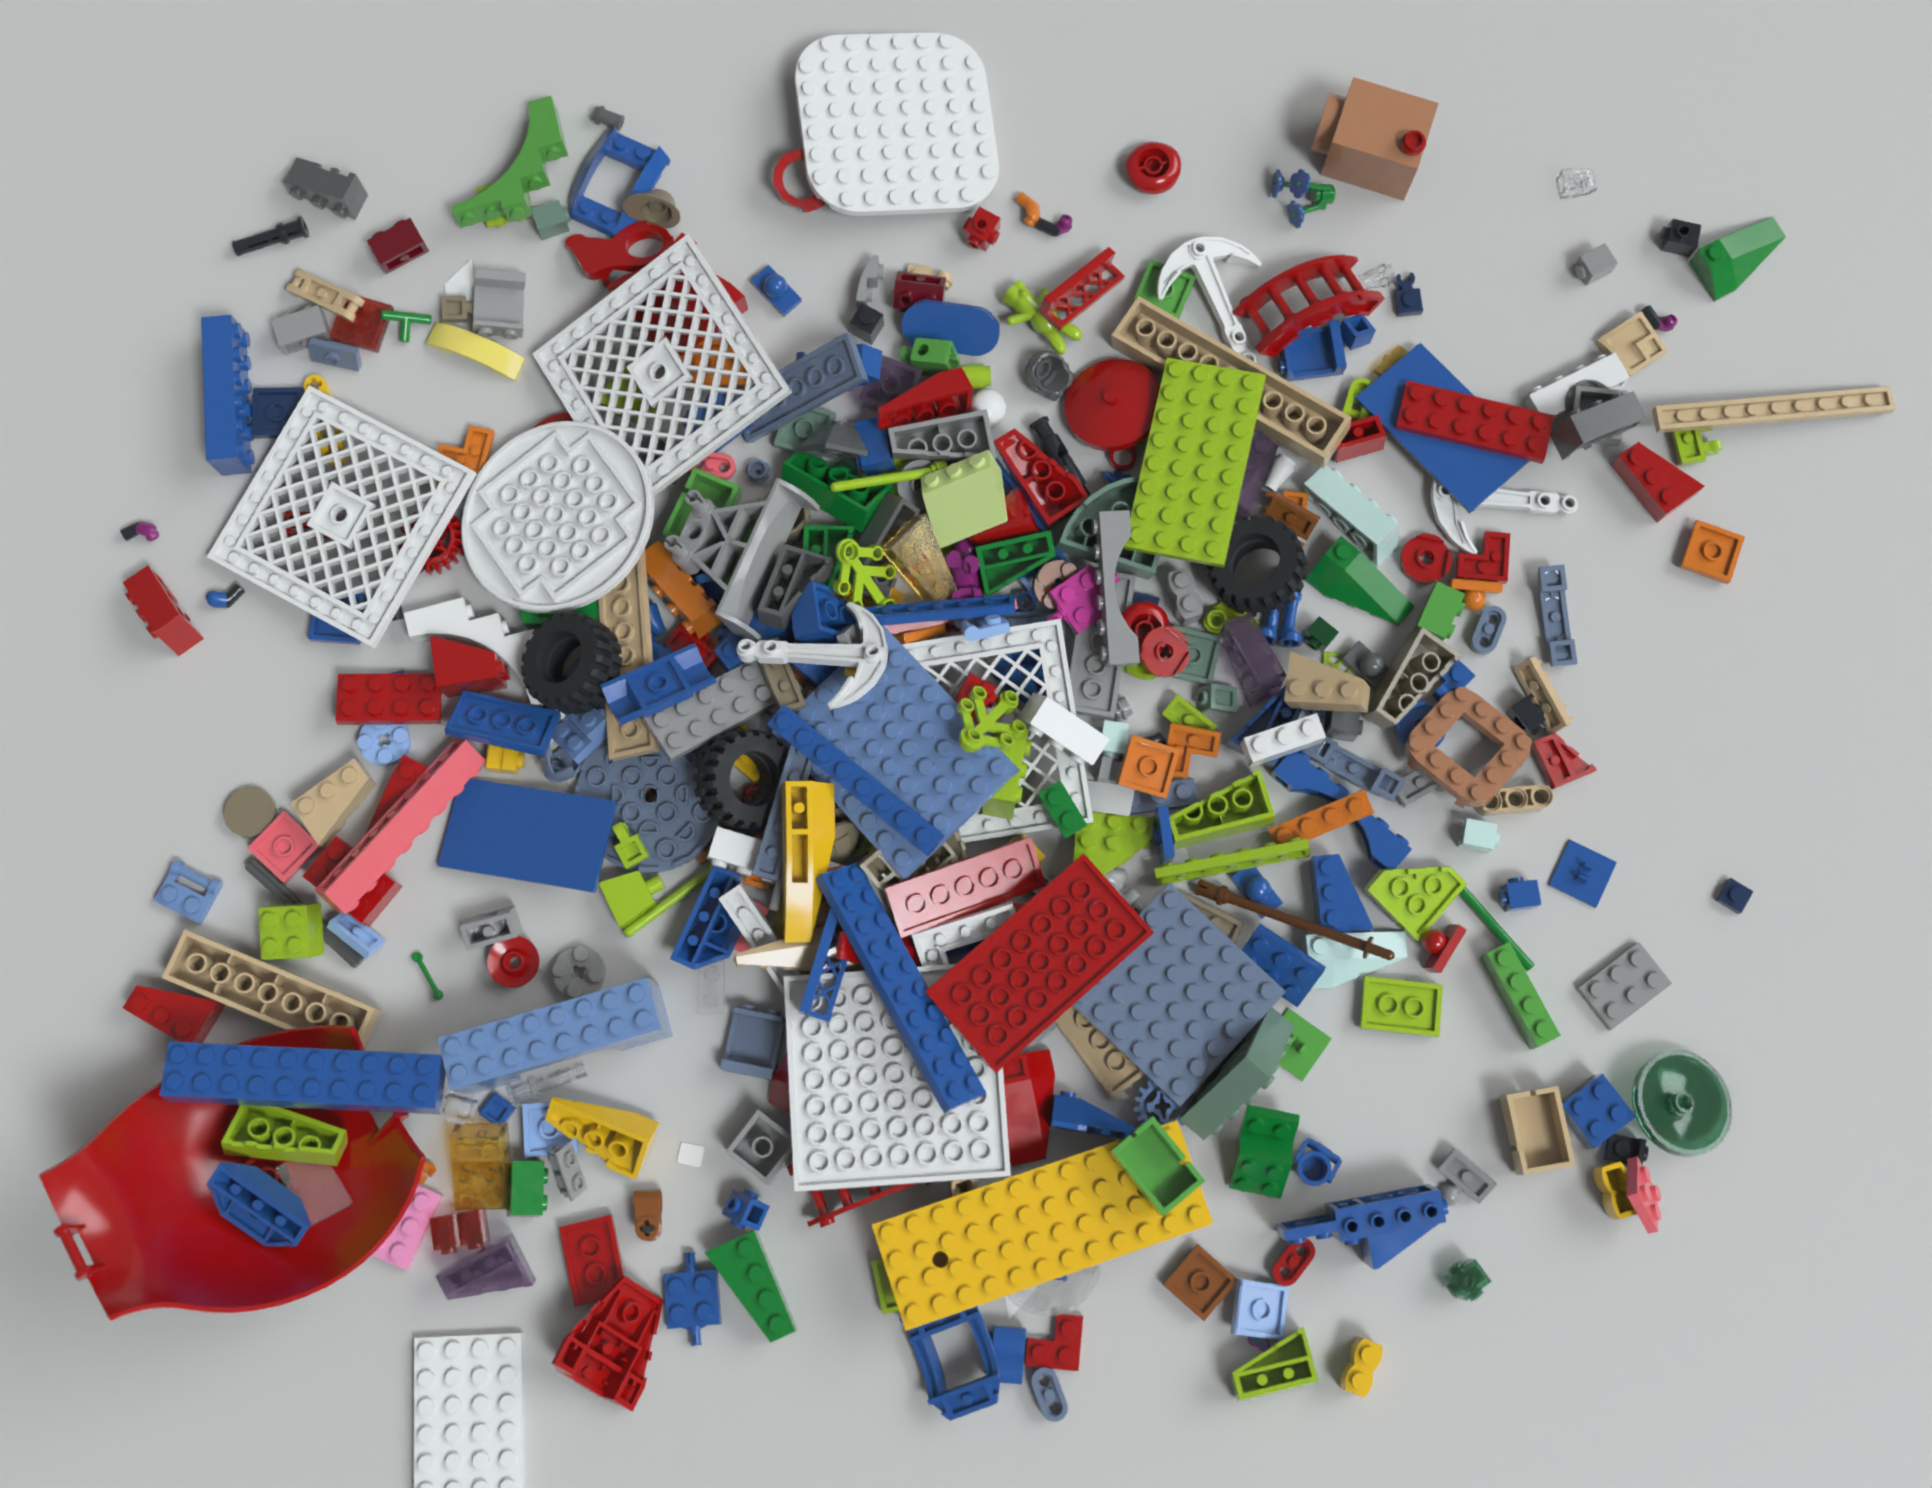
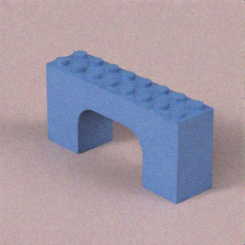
(528, 1041)

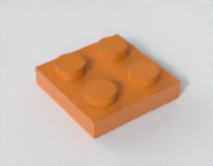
(1712, 552)
(1148, 766)

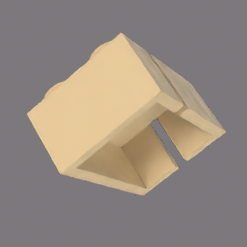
(1537, 1130)

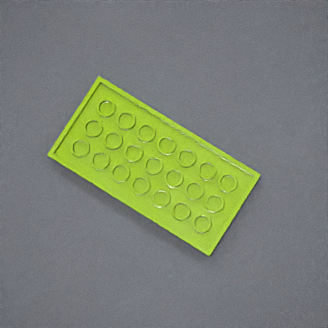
(1195, 462)

